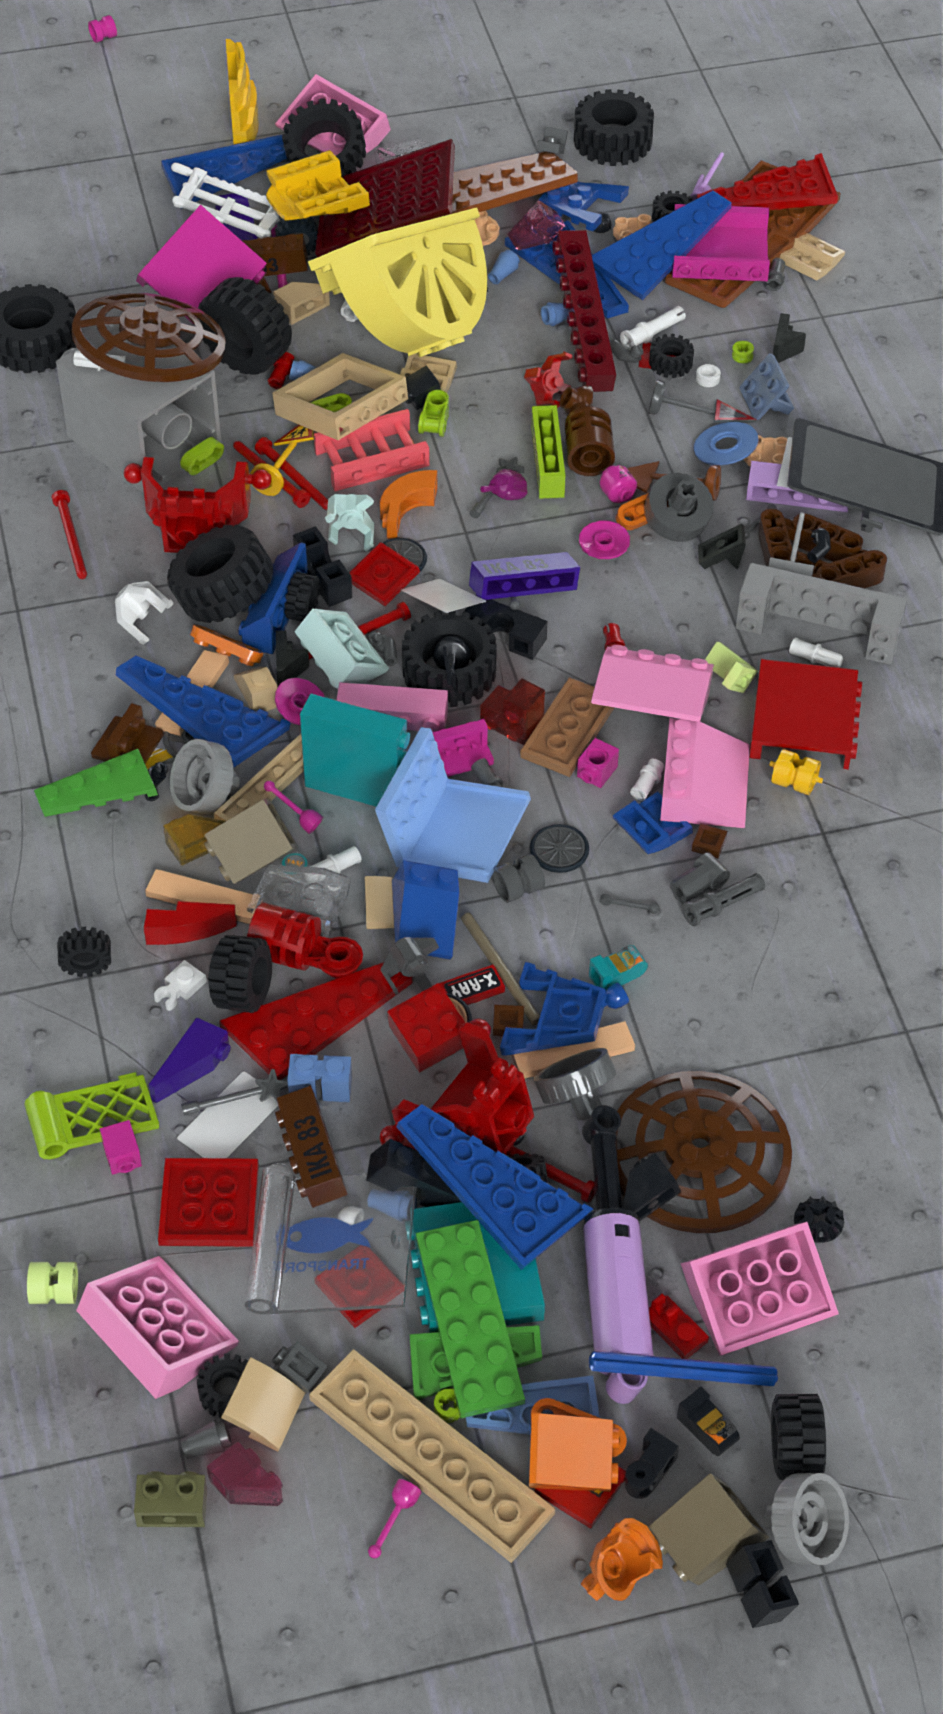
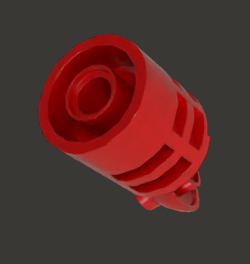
(297, 941)

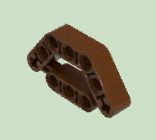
(850, 562)

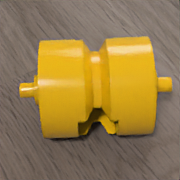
(795, 771)

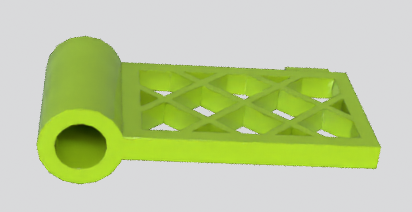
(50, 1118)

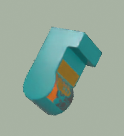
(617, 967)

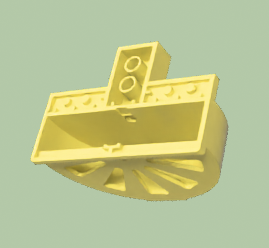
(413, 283)

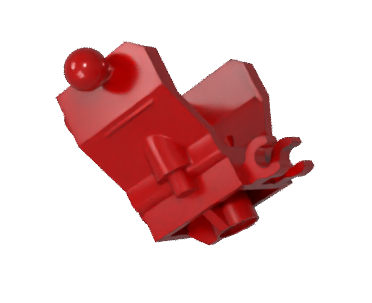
(190, 513)
(483, 1099)

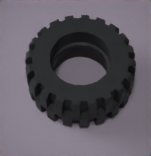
(39, 309)
(252, 324)
(220, 573)

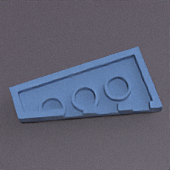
(575, 1392)

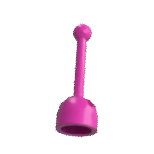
(308, 820)
(405, 1496)

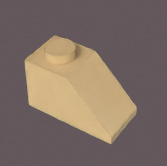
(301, 300)
(257, 688)

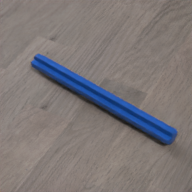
(682, 1368)

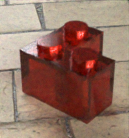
(514, 711)

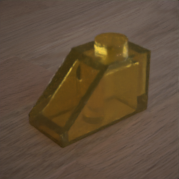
(187, 838)

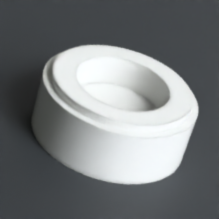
(708, 375)

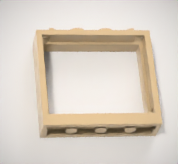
(293, 399)

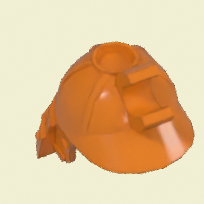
(622, 1559)

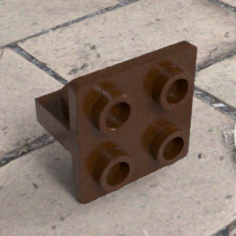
(126, 735)

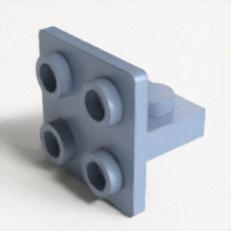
(766, 389)

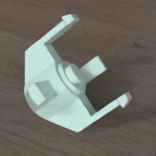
(351, 513)

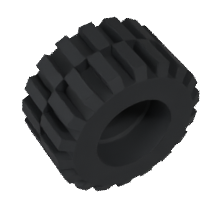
(240, 973)
(798, 1434)

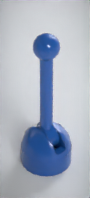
(616, 996)

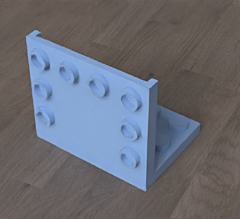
(444, 818)

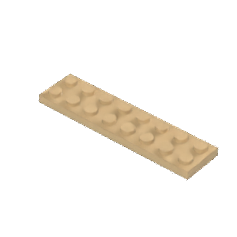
(432, 1455)

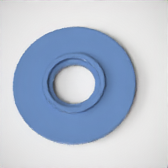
(746, 443)

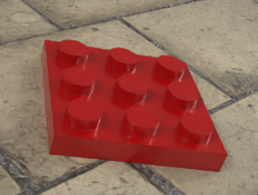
(208, 1202)

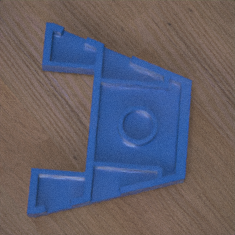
(578, 197)
(567, 1017)

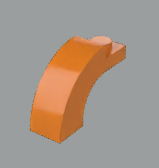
(405, 494)

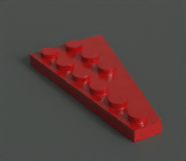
(784, 187)
(310, 1018)

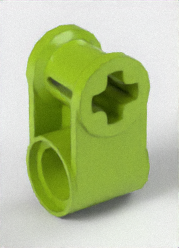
(435, 413)

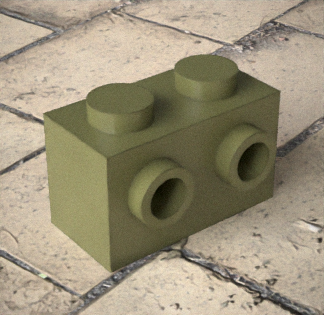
(170, 1500)

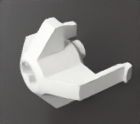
(133, 604)

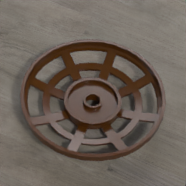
(152, 329)
(712, 1159)

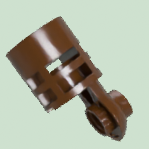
(586, 432)

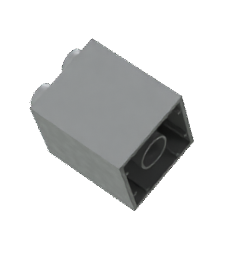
(134, 419)

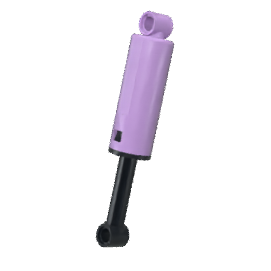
(614, 1261)

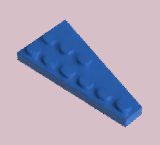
(227, 163)
(648, 254)
(544, 260)
(203, 711)
(501, 1193)

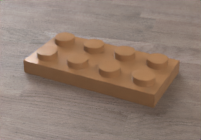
(566, 729)

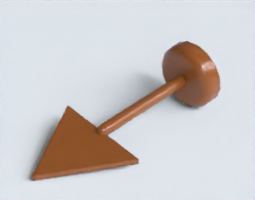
(646, 473)

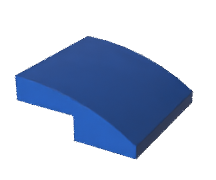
(646, 829)

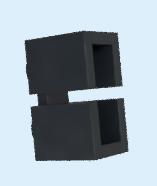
(751, 1572)

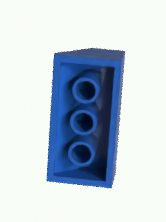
(268, 612)

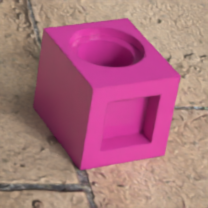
(597, 763)
(120, 1147)

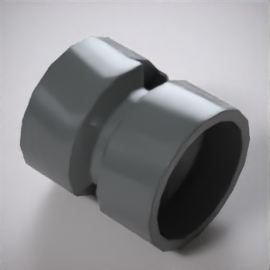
(520, 877)

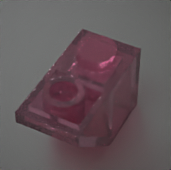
(536, 227)
(243, 1479)

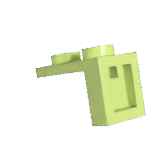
(731, 667)

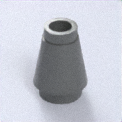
(207, 1440)

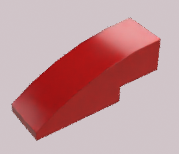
(188, 922)

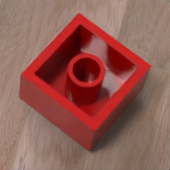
(427, 1027)

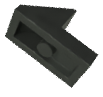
(787, 342)
(724, 546)
(289, 662)

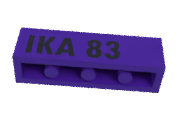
(524, 575)

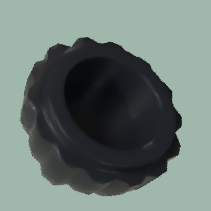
(605, 225)

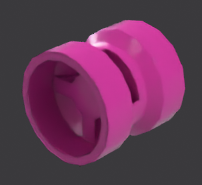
(102, 28)

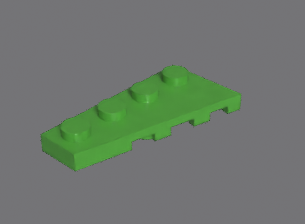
(108, 781)
(430, 1366)

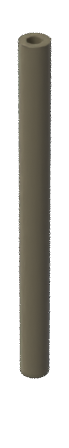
(506, 976)

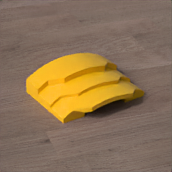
(242, 95)
(313, 188)

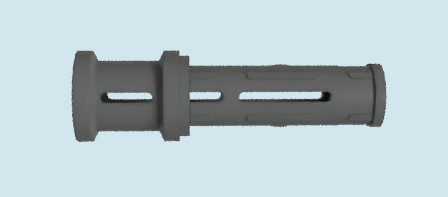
(713, 903)

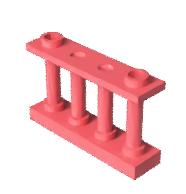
(377, 466)

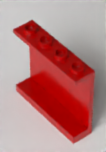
(806, 709)

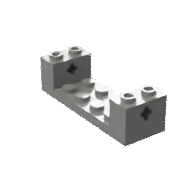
(822, 603)

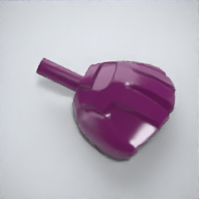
(507, 485)

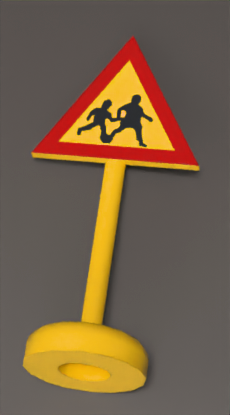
(298, 434)

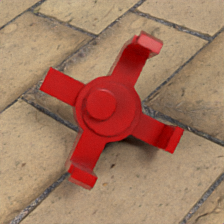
(547, 379)

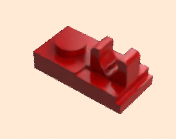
(676, 1327)

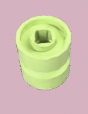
(41, 1279)

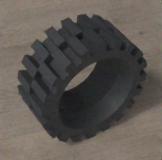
(322, 119)
(613, 143)
(468, 681)

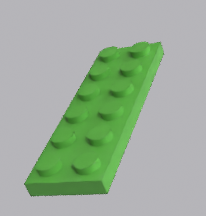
(469, 1319)

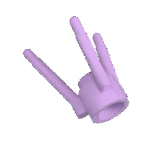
(701, 185)

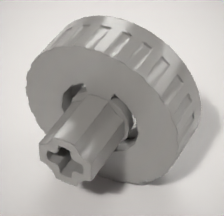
(203, 767)
(793, 1518)

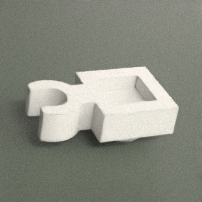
(181, 982)

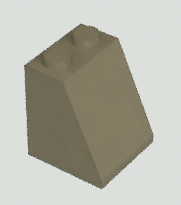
(250, 841)
(706, 1530)

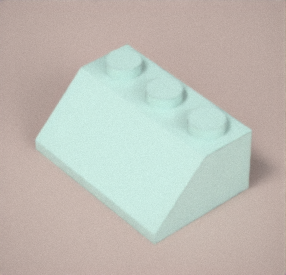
(340, 647)

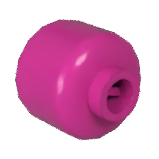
(618, 484)

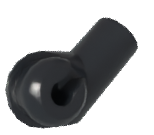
(822, 547)
(157, 774)

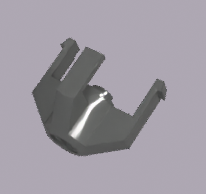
(410, 959)

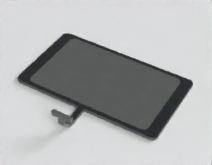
(866, 477)

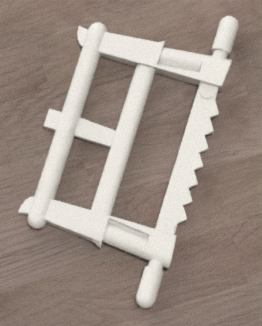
(192, 189)

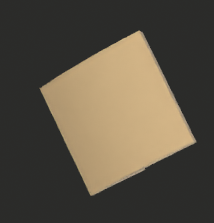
(812, 256)
(441, 368)
(379, 902)
(263, 1404)

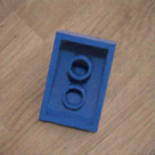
(426, 904)

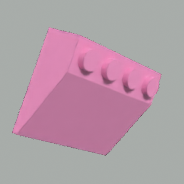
(373, 121)
(653, 683)
(704, 776)
(760, 1288)
(155, 1325)

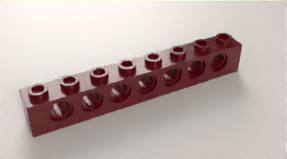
(584, 310)

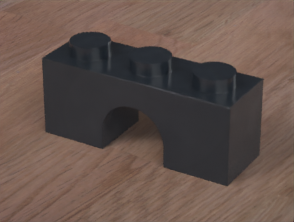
(334, 577)
(525, 631)
(399, 1166)

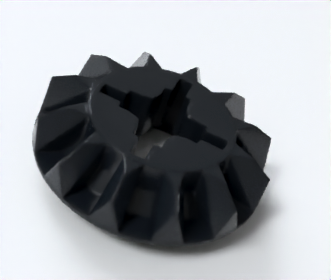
(820, 1230)

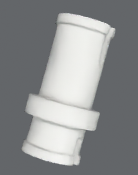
(649, 775)

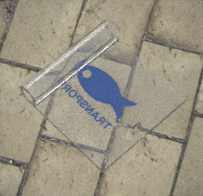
(329, 1253)

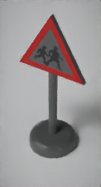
(723, 412)

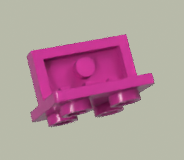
(463, 746)

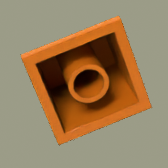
(572, 1453)

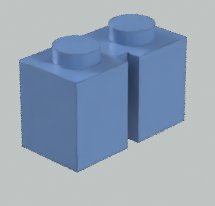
(333, 1071)

